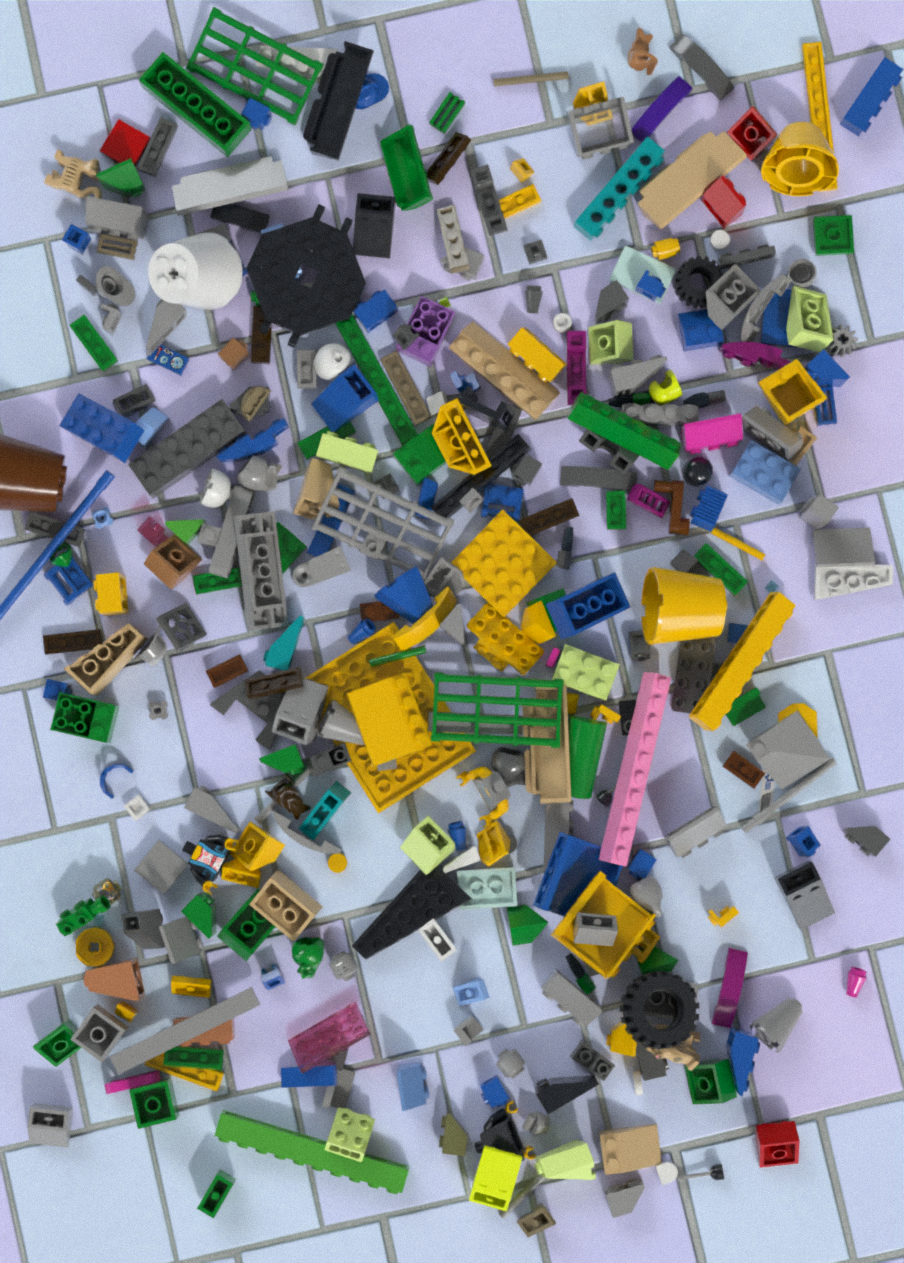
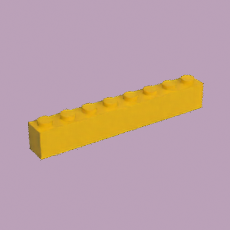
(742, 661)

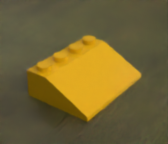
(389, 719)

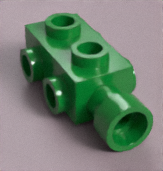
(81, 914)

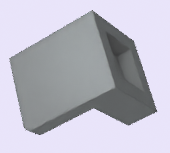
(468, 1029)

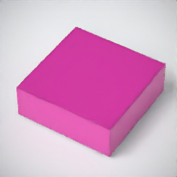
(553, 657)

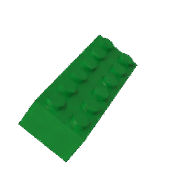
(195, 104)

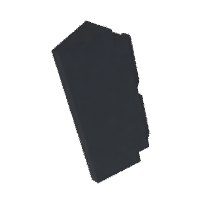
(340, 93)

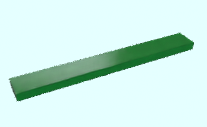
(377, 379)

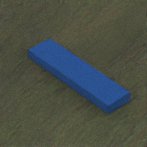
(322, 542)

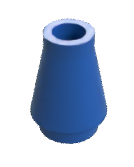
(362, 631)
(457, 832)

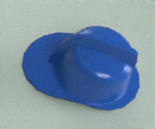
(373, 91)

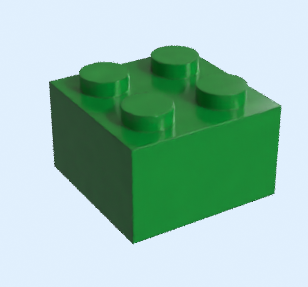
(154, 1103)

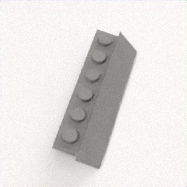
(261, 570)

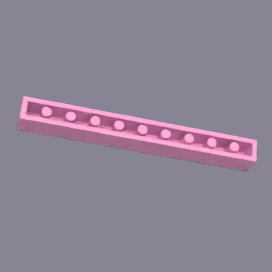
(635, 768)

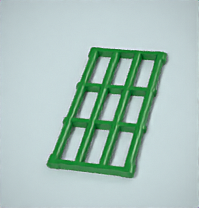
(234, 67)
(441, 677)

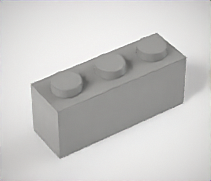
(818, 511)

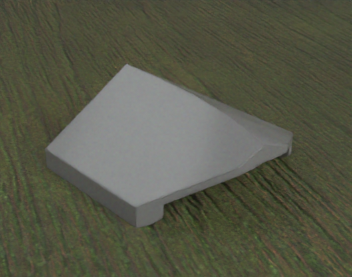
(444, 575)

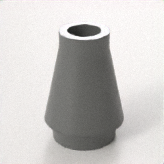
(533, 298)

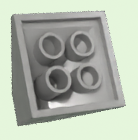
(788, 750)

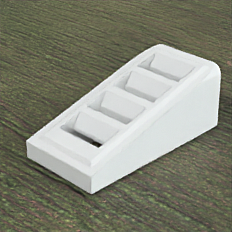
(468, 857)

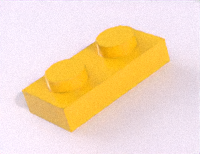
(191, 986)

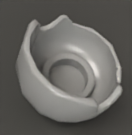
(802, 273)

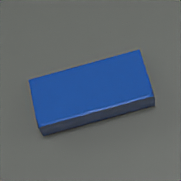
(427, 495)

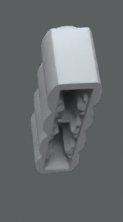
(666, 415)

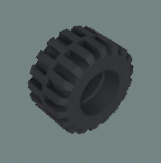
(690, 267)

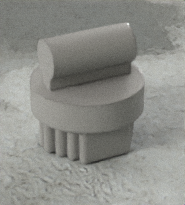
(537, 1123)

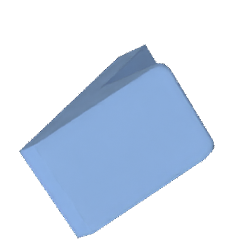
(471, 991)

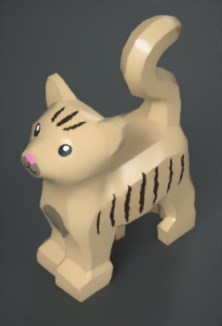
(72, 175)
(679, 1054)

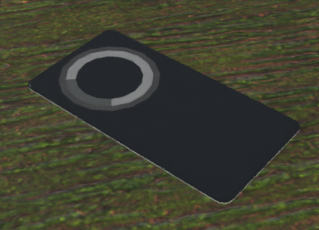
(626, 712)

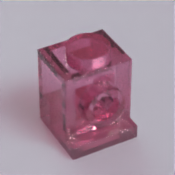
(152, 532)

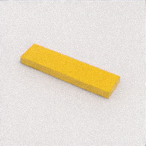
(207, 1078)

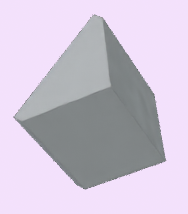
(454, 625)

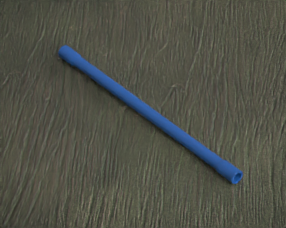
(102, 483)

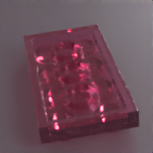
(328, 1037)

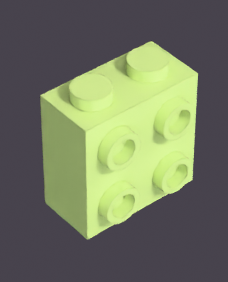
(350, 1134)

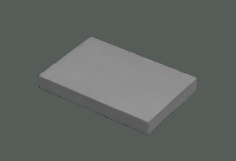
(843, 547)

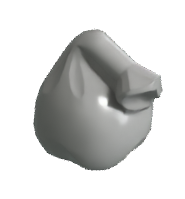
(258, 474)
(648, 895)

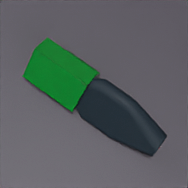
(637, 398)
(583, 979)

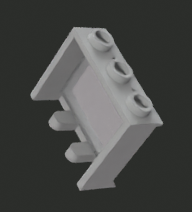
(600, 127)

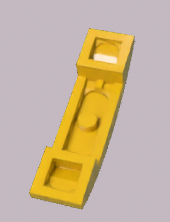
(428, 623)

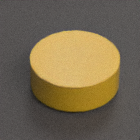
(337, 863)

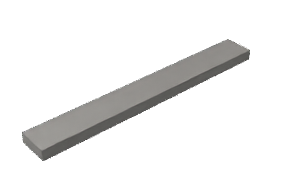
(185, 1030)

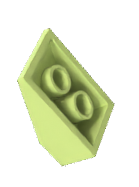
(809, 320)

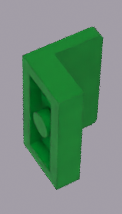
(745, 706)

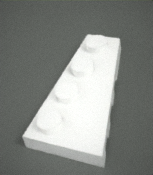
(319, 54)

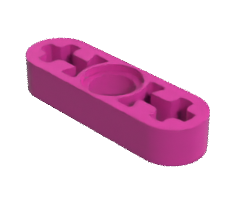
(132, 1082)

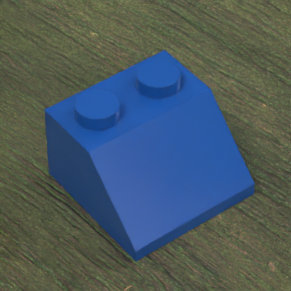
(699, 331)
(826, 371)

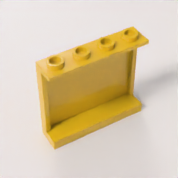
(605, 899)

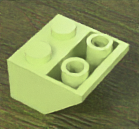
(427, 845)

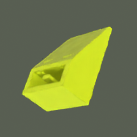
(495, 1178)

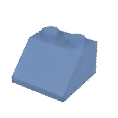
(412, 1085)

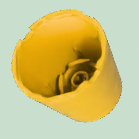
(681, 606)

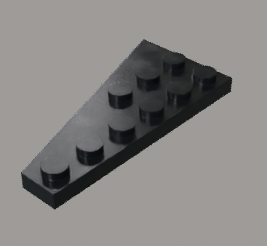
(411, 909)

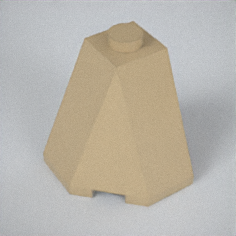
(314, 490)

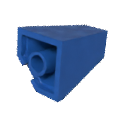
(407, 596)

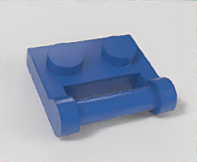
(502, 496)
(74, 577)

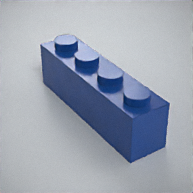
(871, 97)

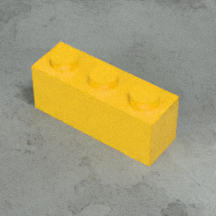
(536, 355)

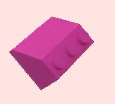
(712, 434)

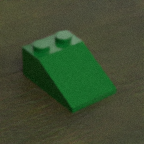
(420, 456)
(246, 930)

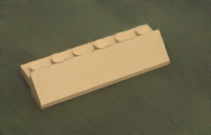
(503, 370)

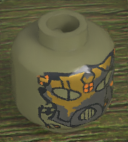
(108, 889)

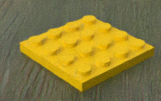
(503, 563)

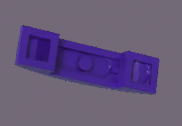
(661, 108)

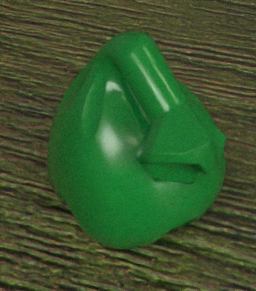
(308, 955)

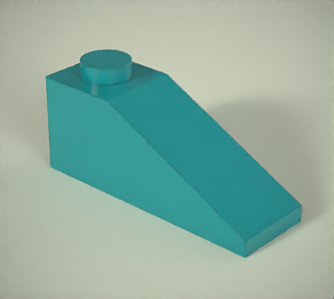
(283, 649)
(324, 810)

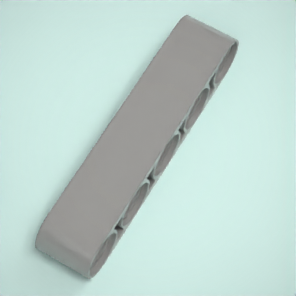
(227, 542)
(469, 727)

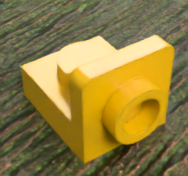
(608, 715)
(726, 915)

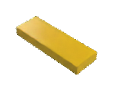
(519, 201)

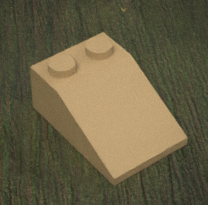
(629, 1148)

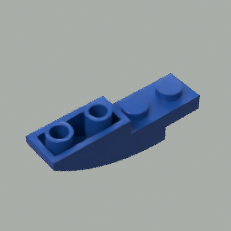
(246, 447)

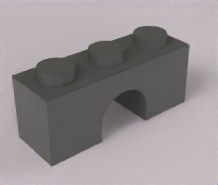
(621, 457)

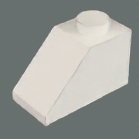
(437, 939)

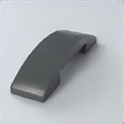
(703, 65)
(488, 200)
(597, 477)

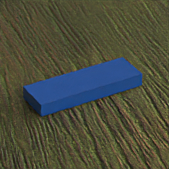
(314, 1077)

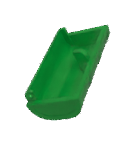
(406, 169)

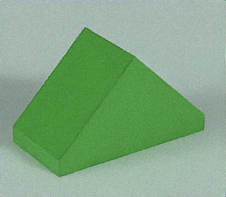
(186, 529)

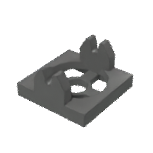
(184, 610)

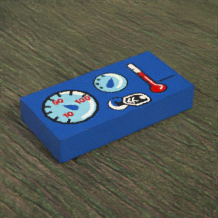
(169, 359)

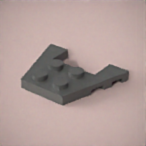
(263, 707)

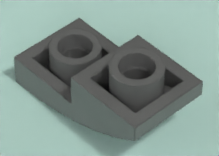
(592, 1060)

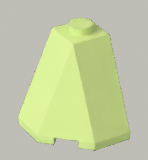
(566, 1162)

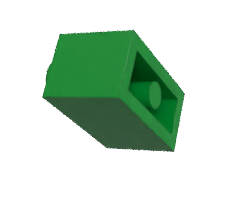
(216, 1193)

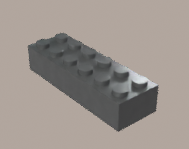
(187, 449)

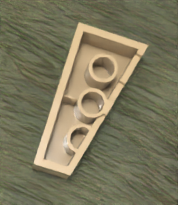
(107, 659)

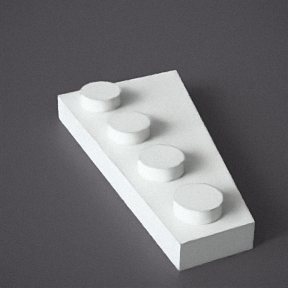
(850, 579)

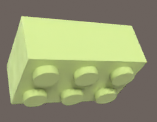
(347, 452)
(586, 672)

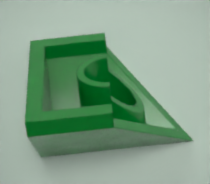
(524, 924)
(657, 961)

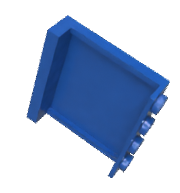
(570, 872)

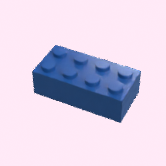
(101, 427)
(588, 605)

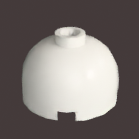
(332, 361)
(216, 489)

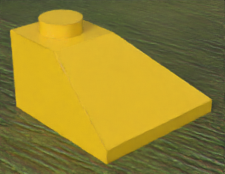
(256, 848)
(620, 1041)

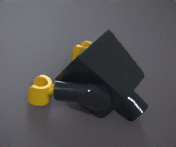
(502, 1134)

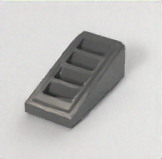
(130, 395)

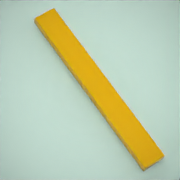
(817, 93)

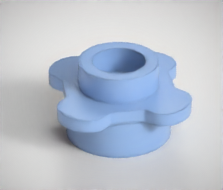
(97, 517)

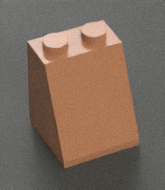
(116, 979)

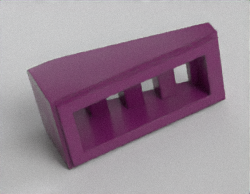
(638, 494)

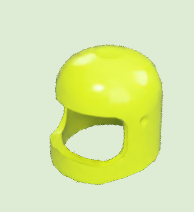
(665, 391)

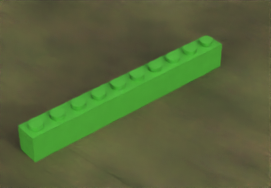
(310, 1151)

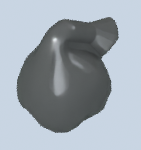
(509, 765)

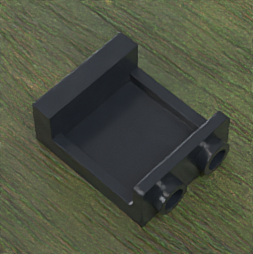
(500, 418)

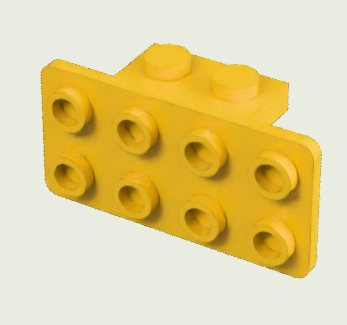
(503, 641)

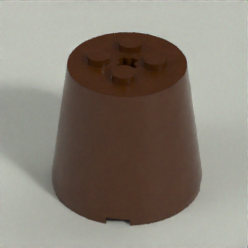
(30, 476)

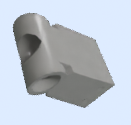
(321, 568)

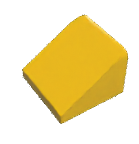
(125, 1011)

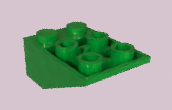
(84, 718)

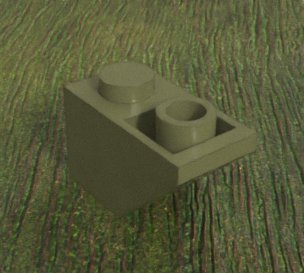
(455, 1136)

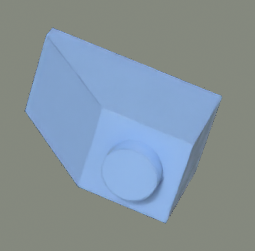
(152, 423)

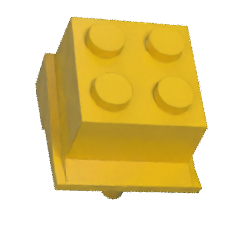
(791, 392)

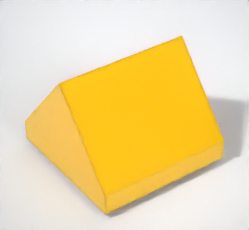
(521, 169)

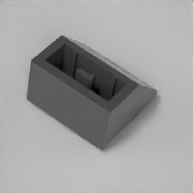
(144, 928)

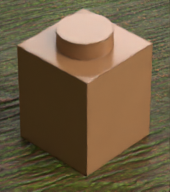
(234, 353)

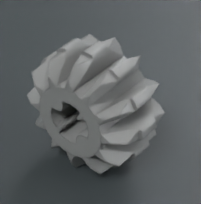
(845, 336)

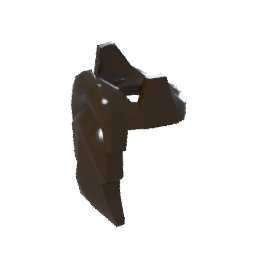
(288, 797)

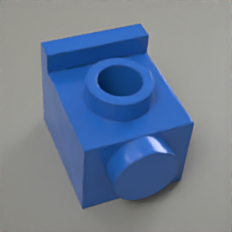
(77, 239)
(650, 286)
(803, 841)

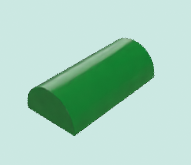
(585, 748)

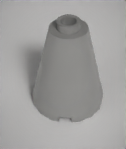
(340, 725)
(777, 1024)

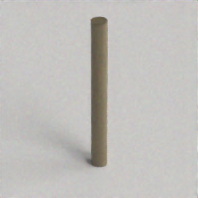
(531, 78)

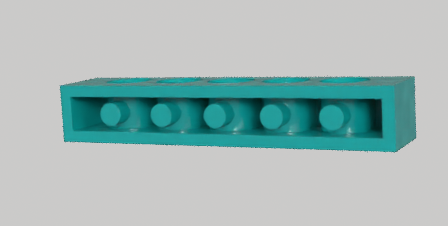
(647, 150)

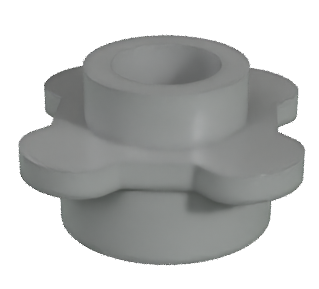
(153, 710)

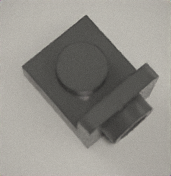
(639, 648)

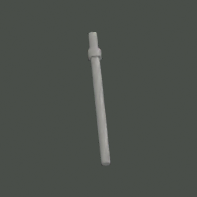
(759, 818)

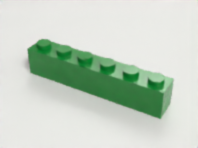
(624, 430)

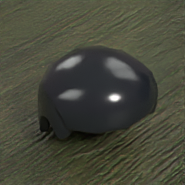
(697, 471)

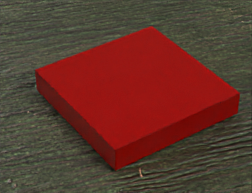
(125, 143)

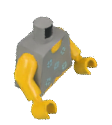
(491, 789)

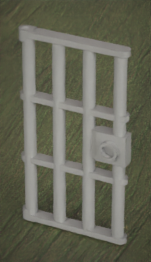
(376, 538)

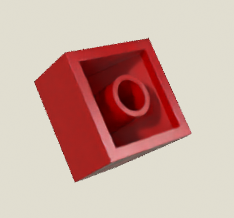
(752, 134)
(777, 1144)

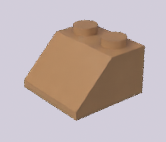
(172, 561)

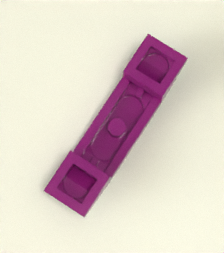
(576, 365)
(730, 988)

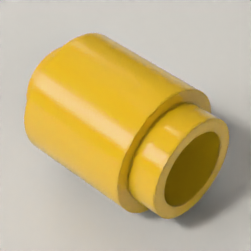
(665, 248)

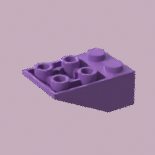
(431, 324)

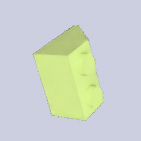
(610, 343)

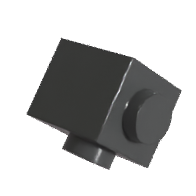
(526, 470)

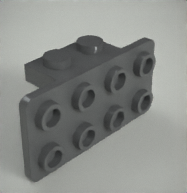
(694, 672)

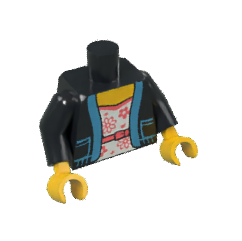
(208, 858)

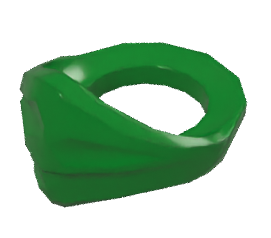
(64, 558)

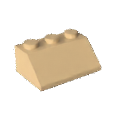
(285, 905)

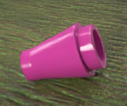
(855, 981)

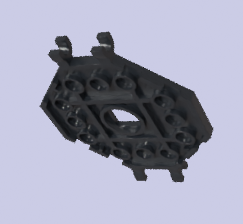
(292, 303)

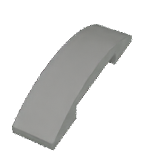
(759, 304)
(284, 822)

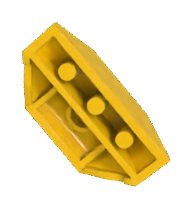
(458, 440)

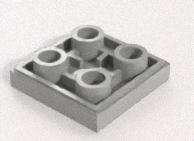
(161, 867)

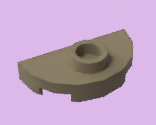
(253, 400)

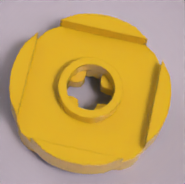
(83, 946)

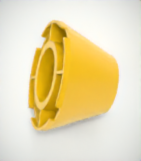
(800, 161)

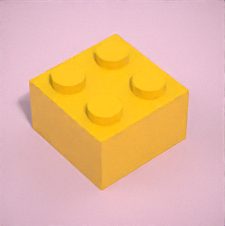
(111, 594)

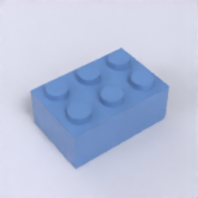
(765, 472)

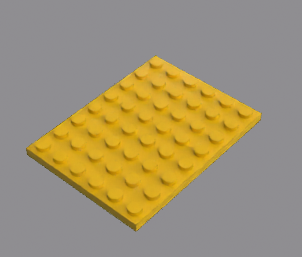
(413, 770)

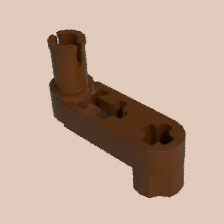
(676, 524)

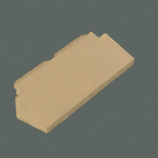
(688, 177)
(547, 767)

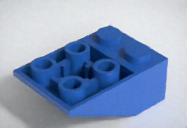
(345, 399)
(740, 1051)

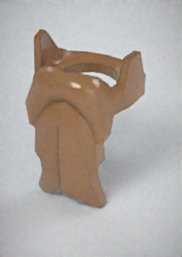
(639, 54)

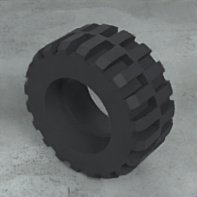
(683, 1002)

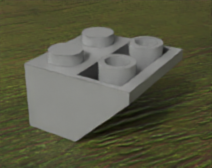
(50, 1125)

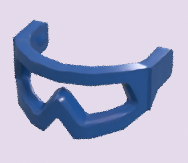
(104, 774)

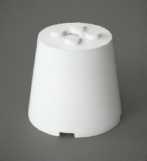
(196, 271)

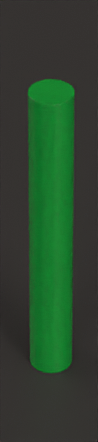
(397, 656)

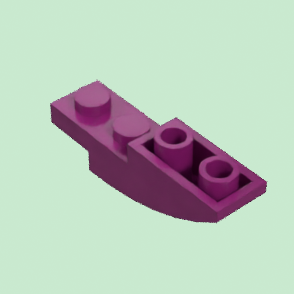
(750, 352)

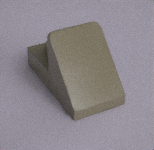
(536, 1221)

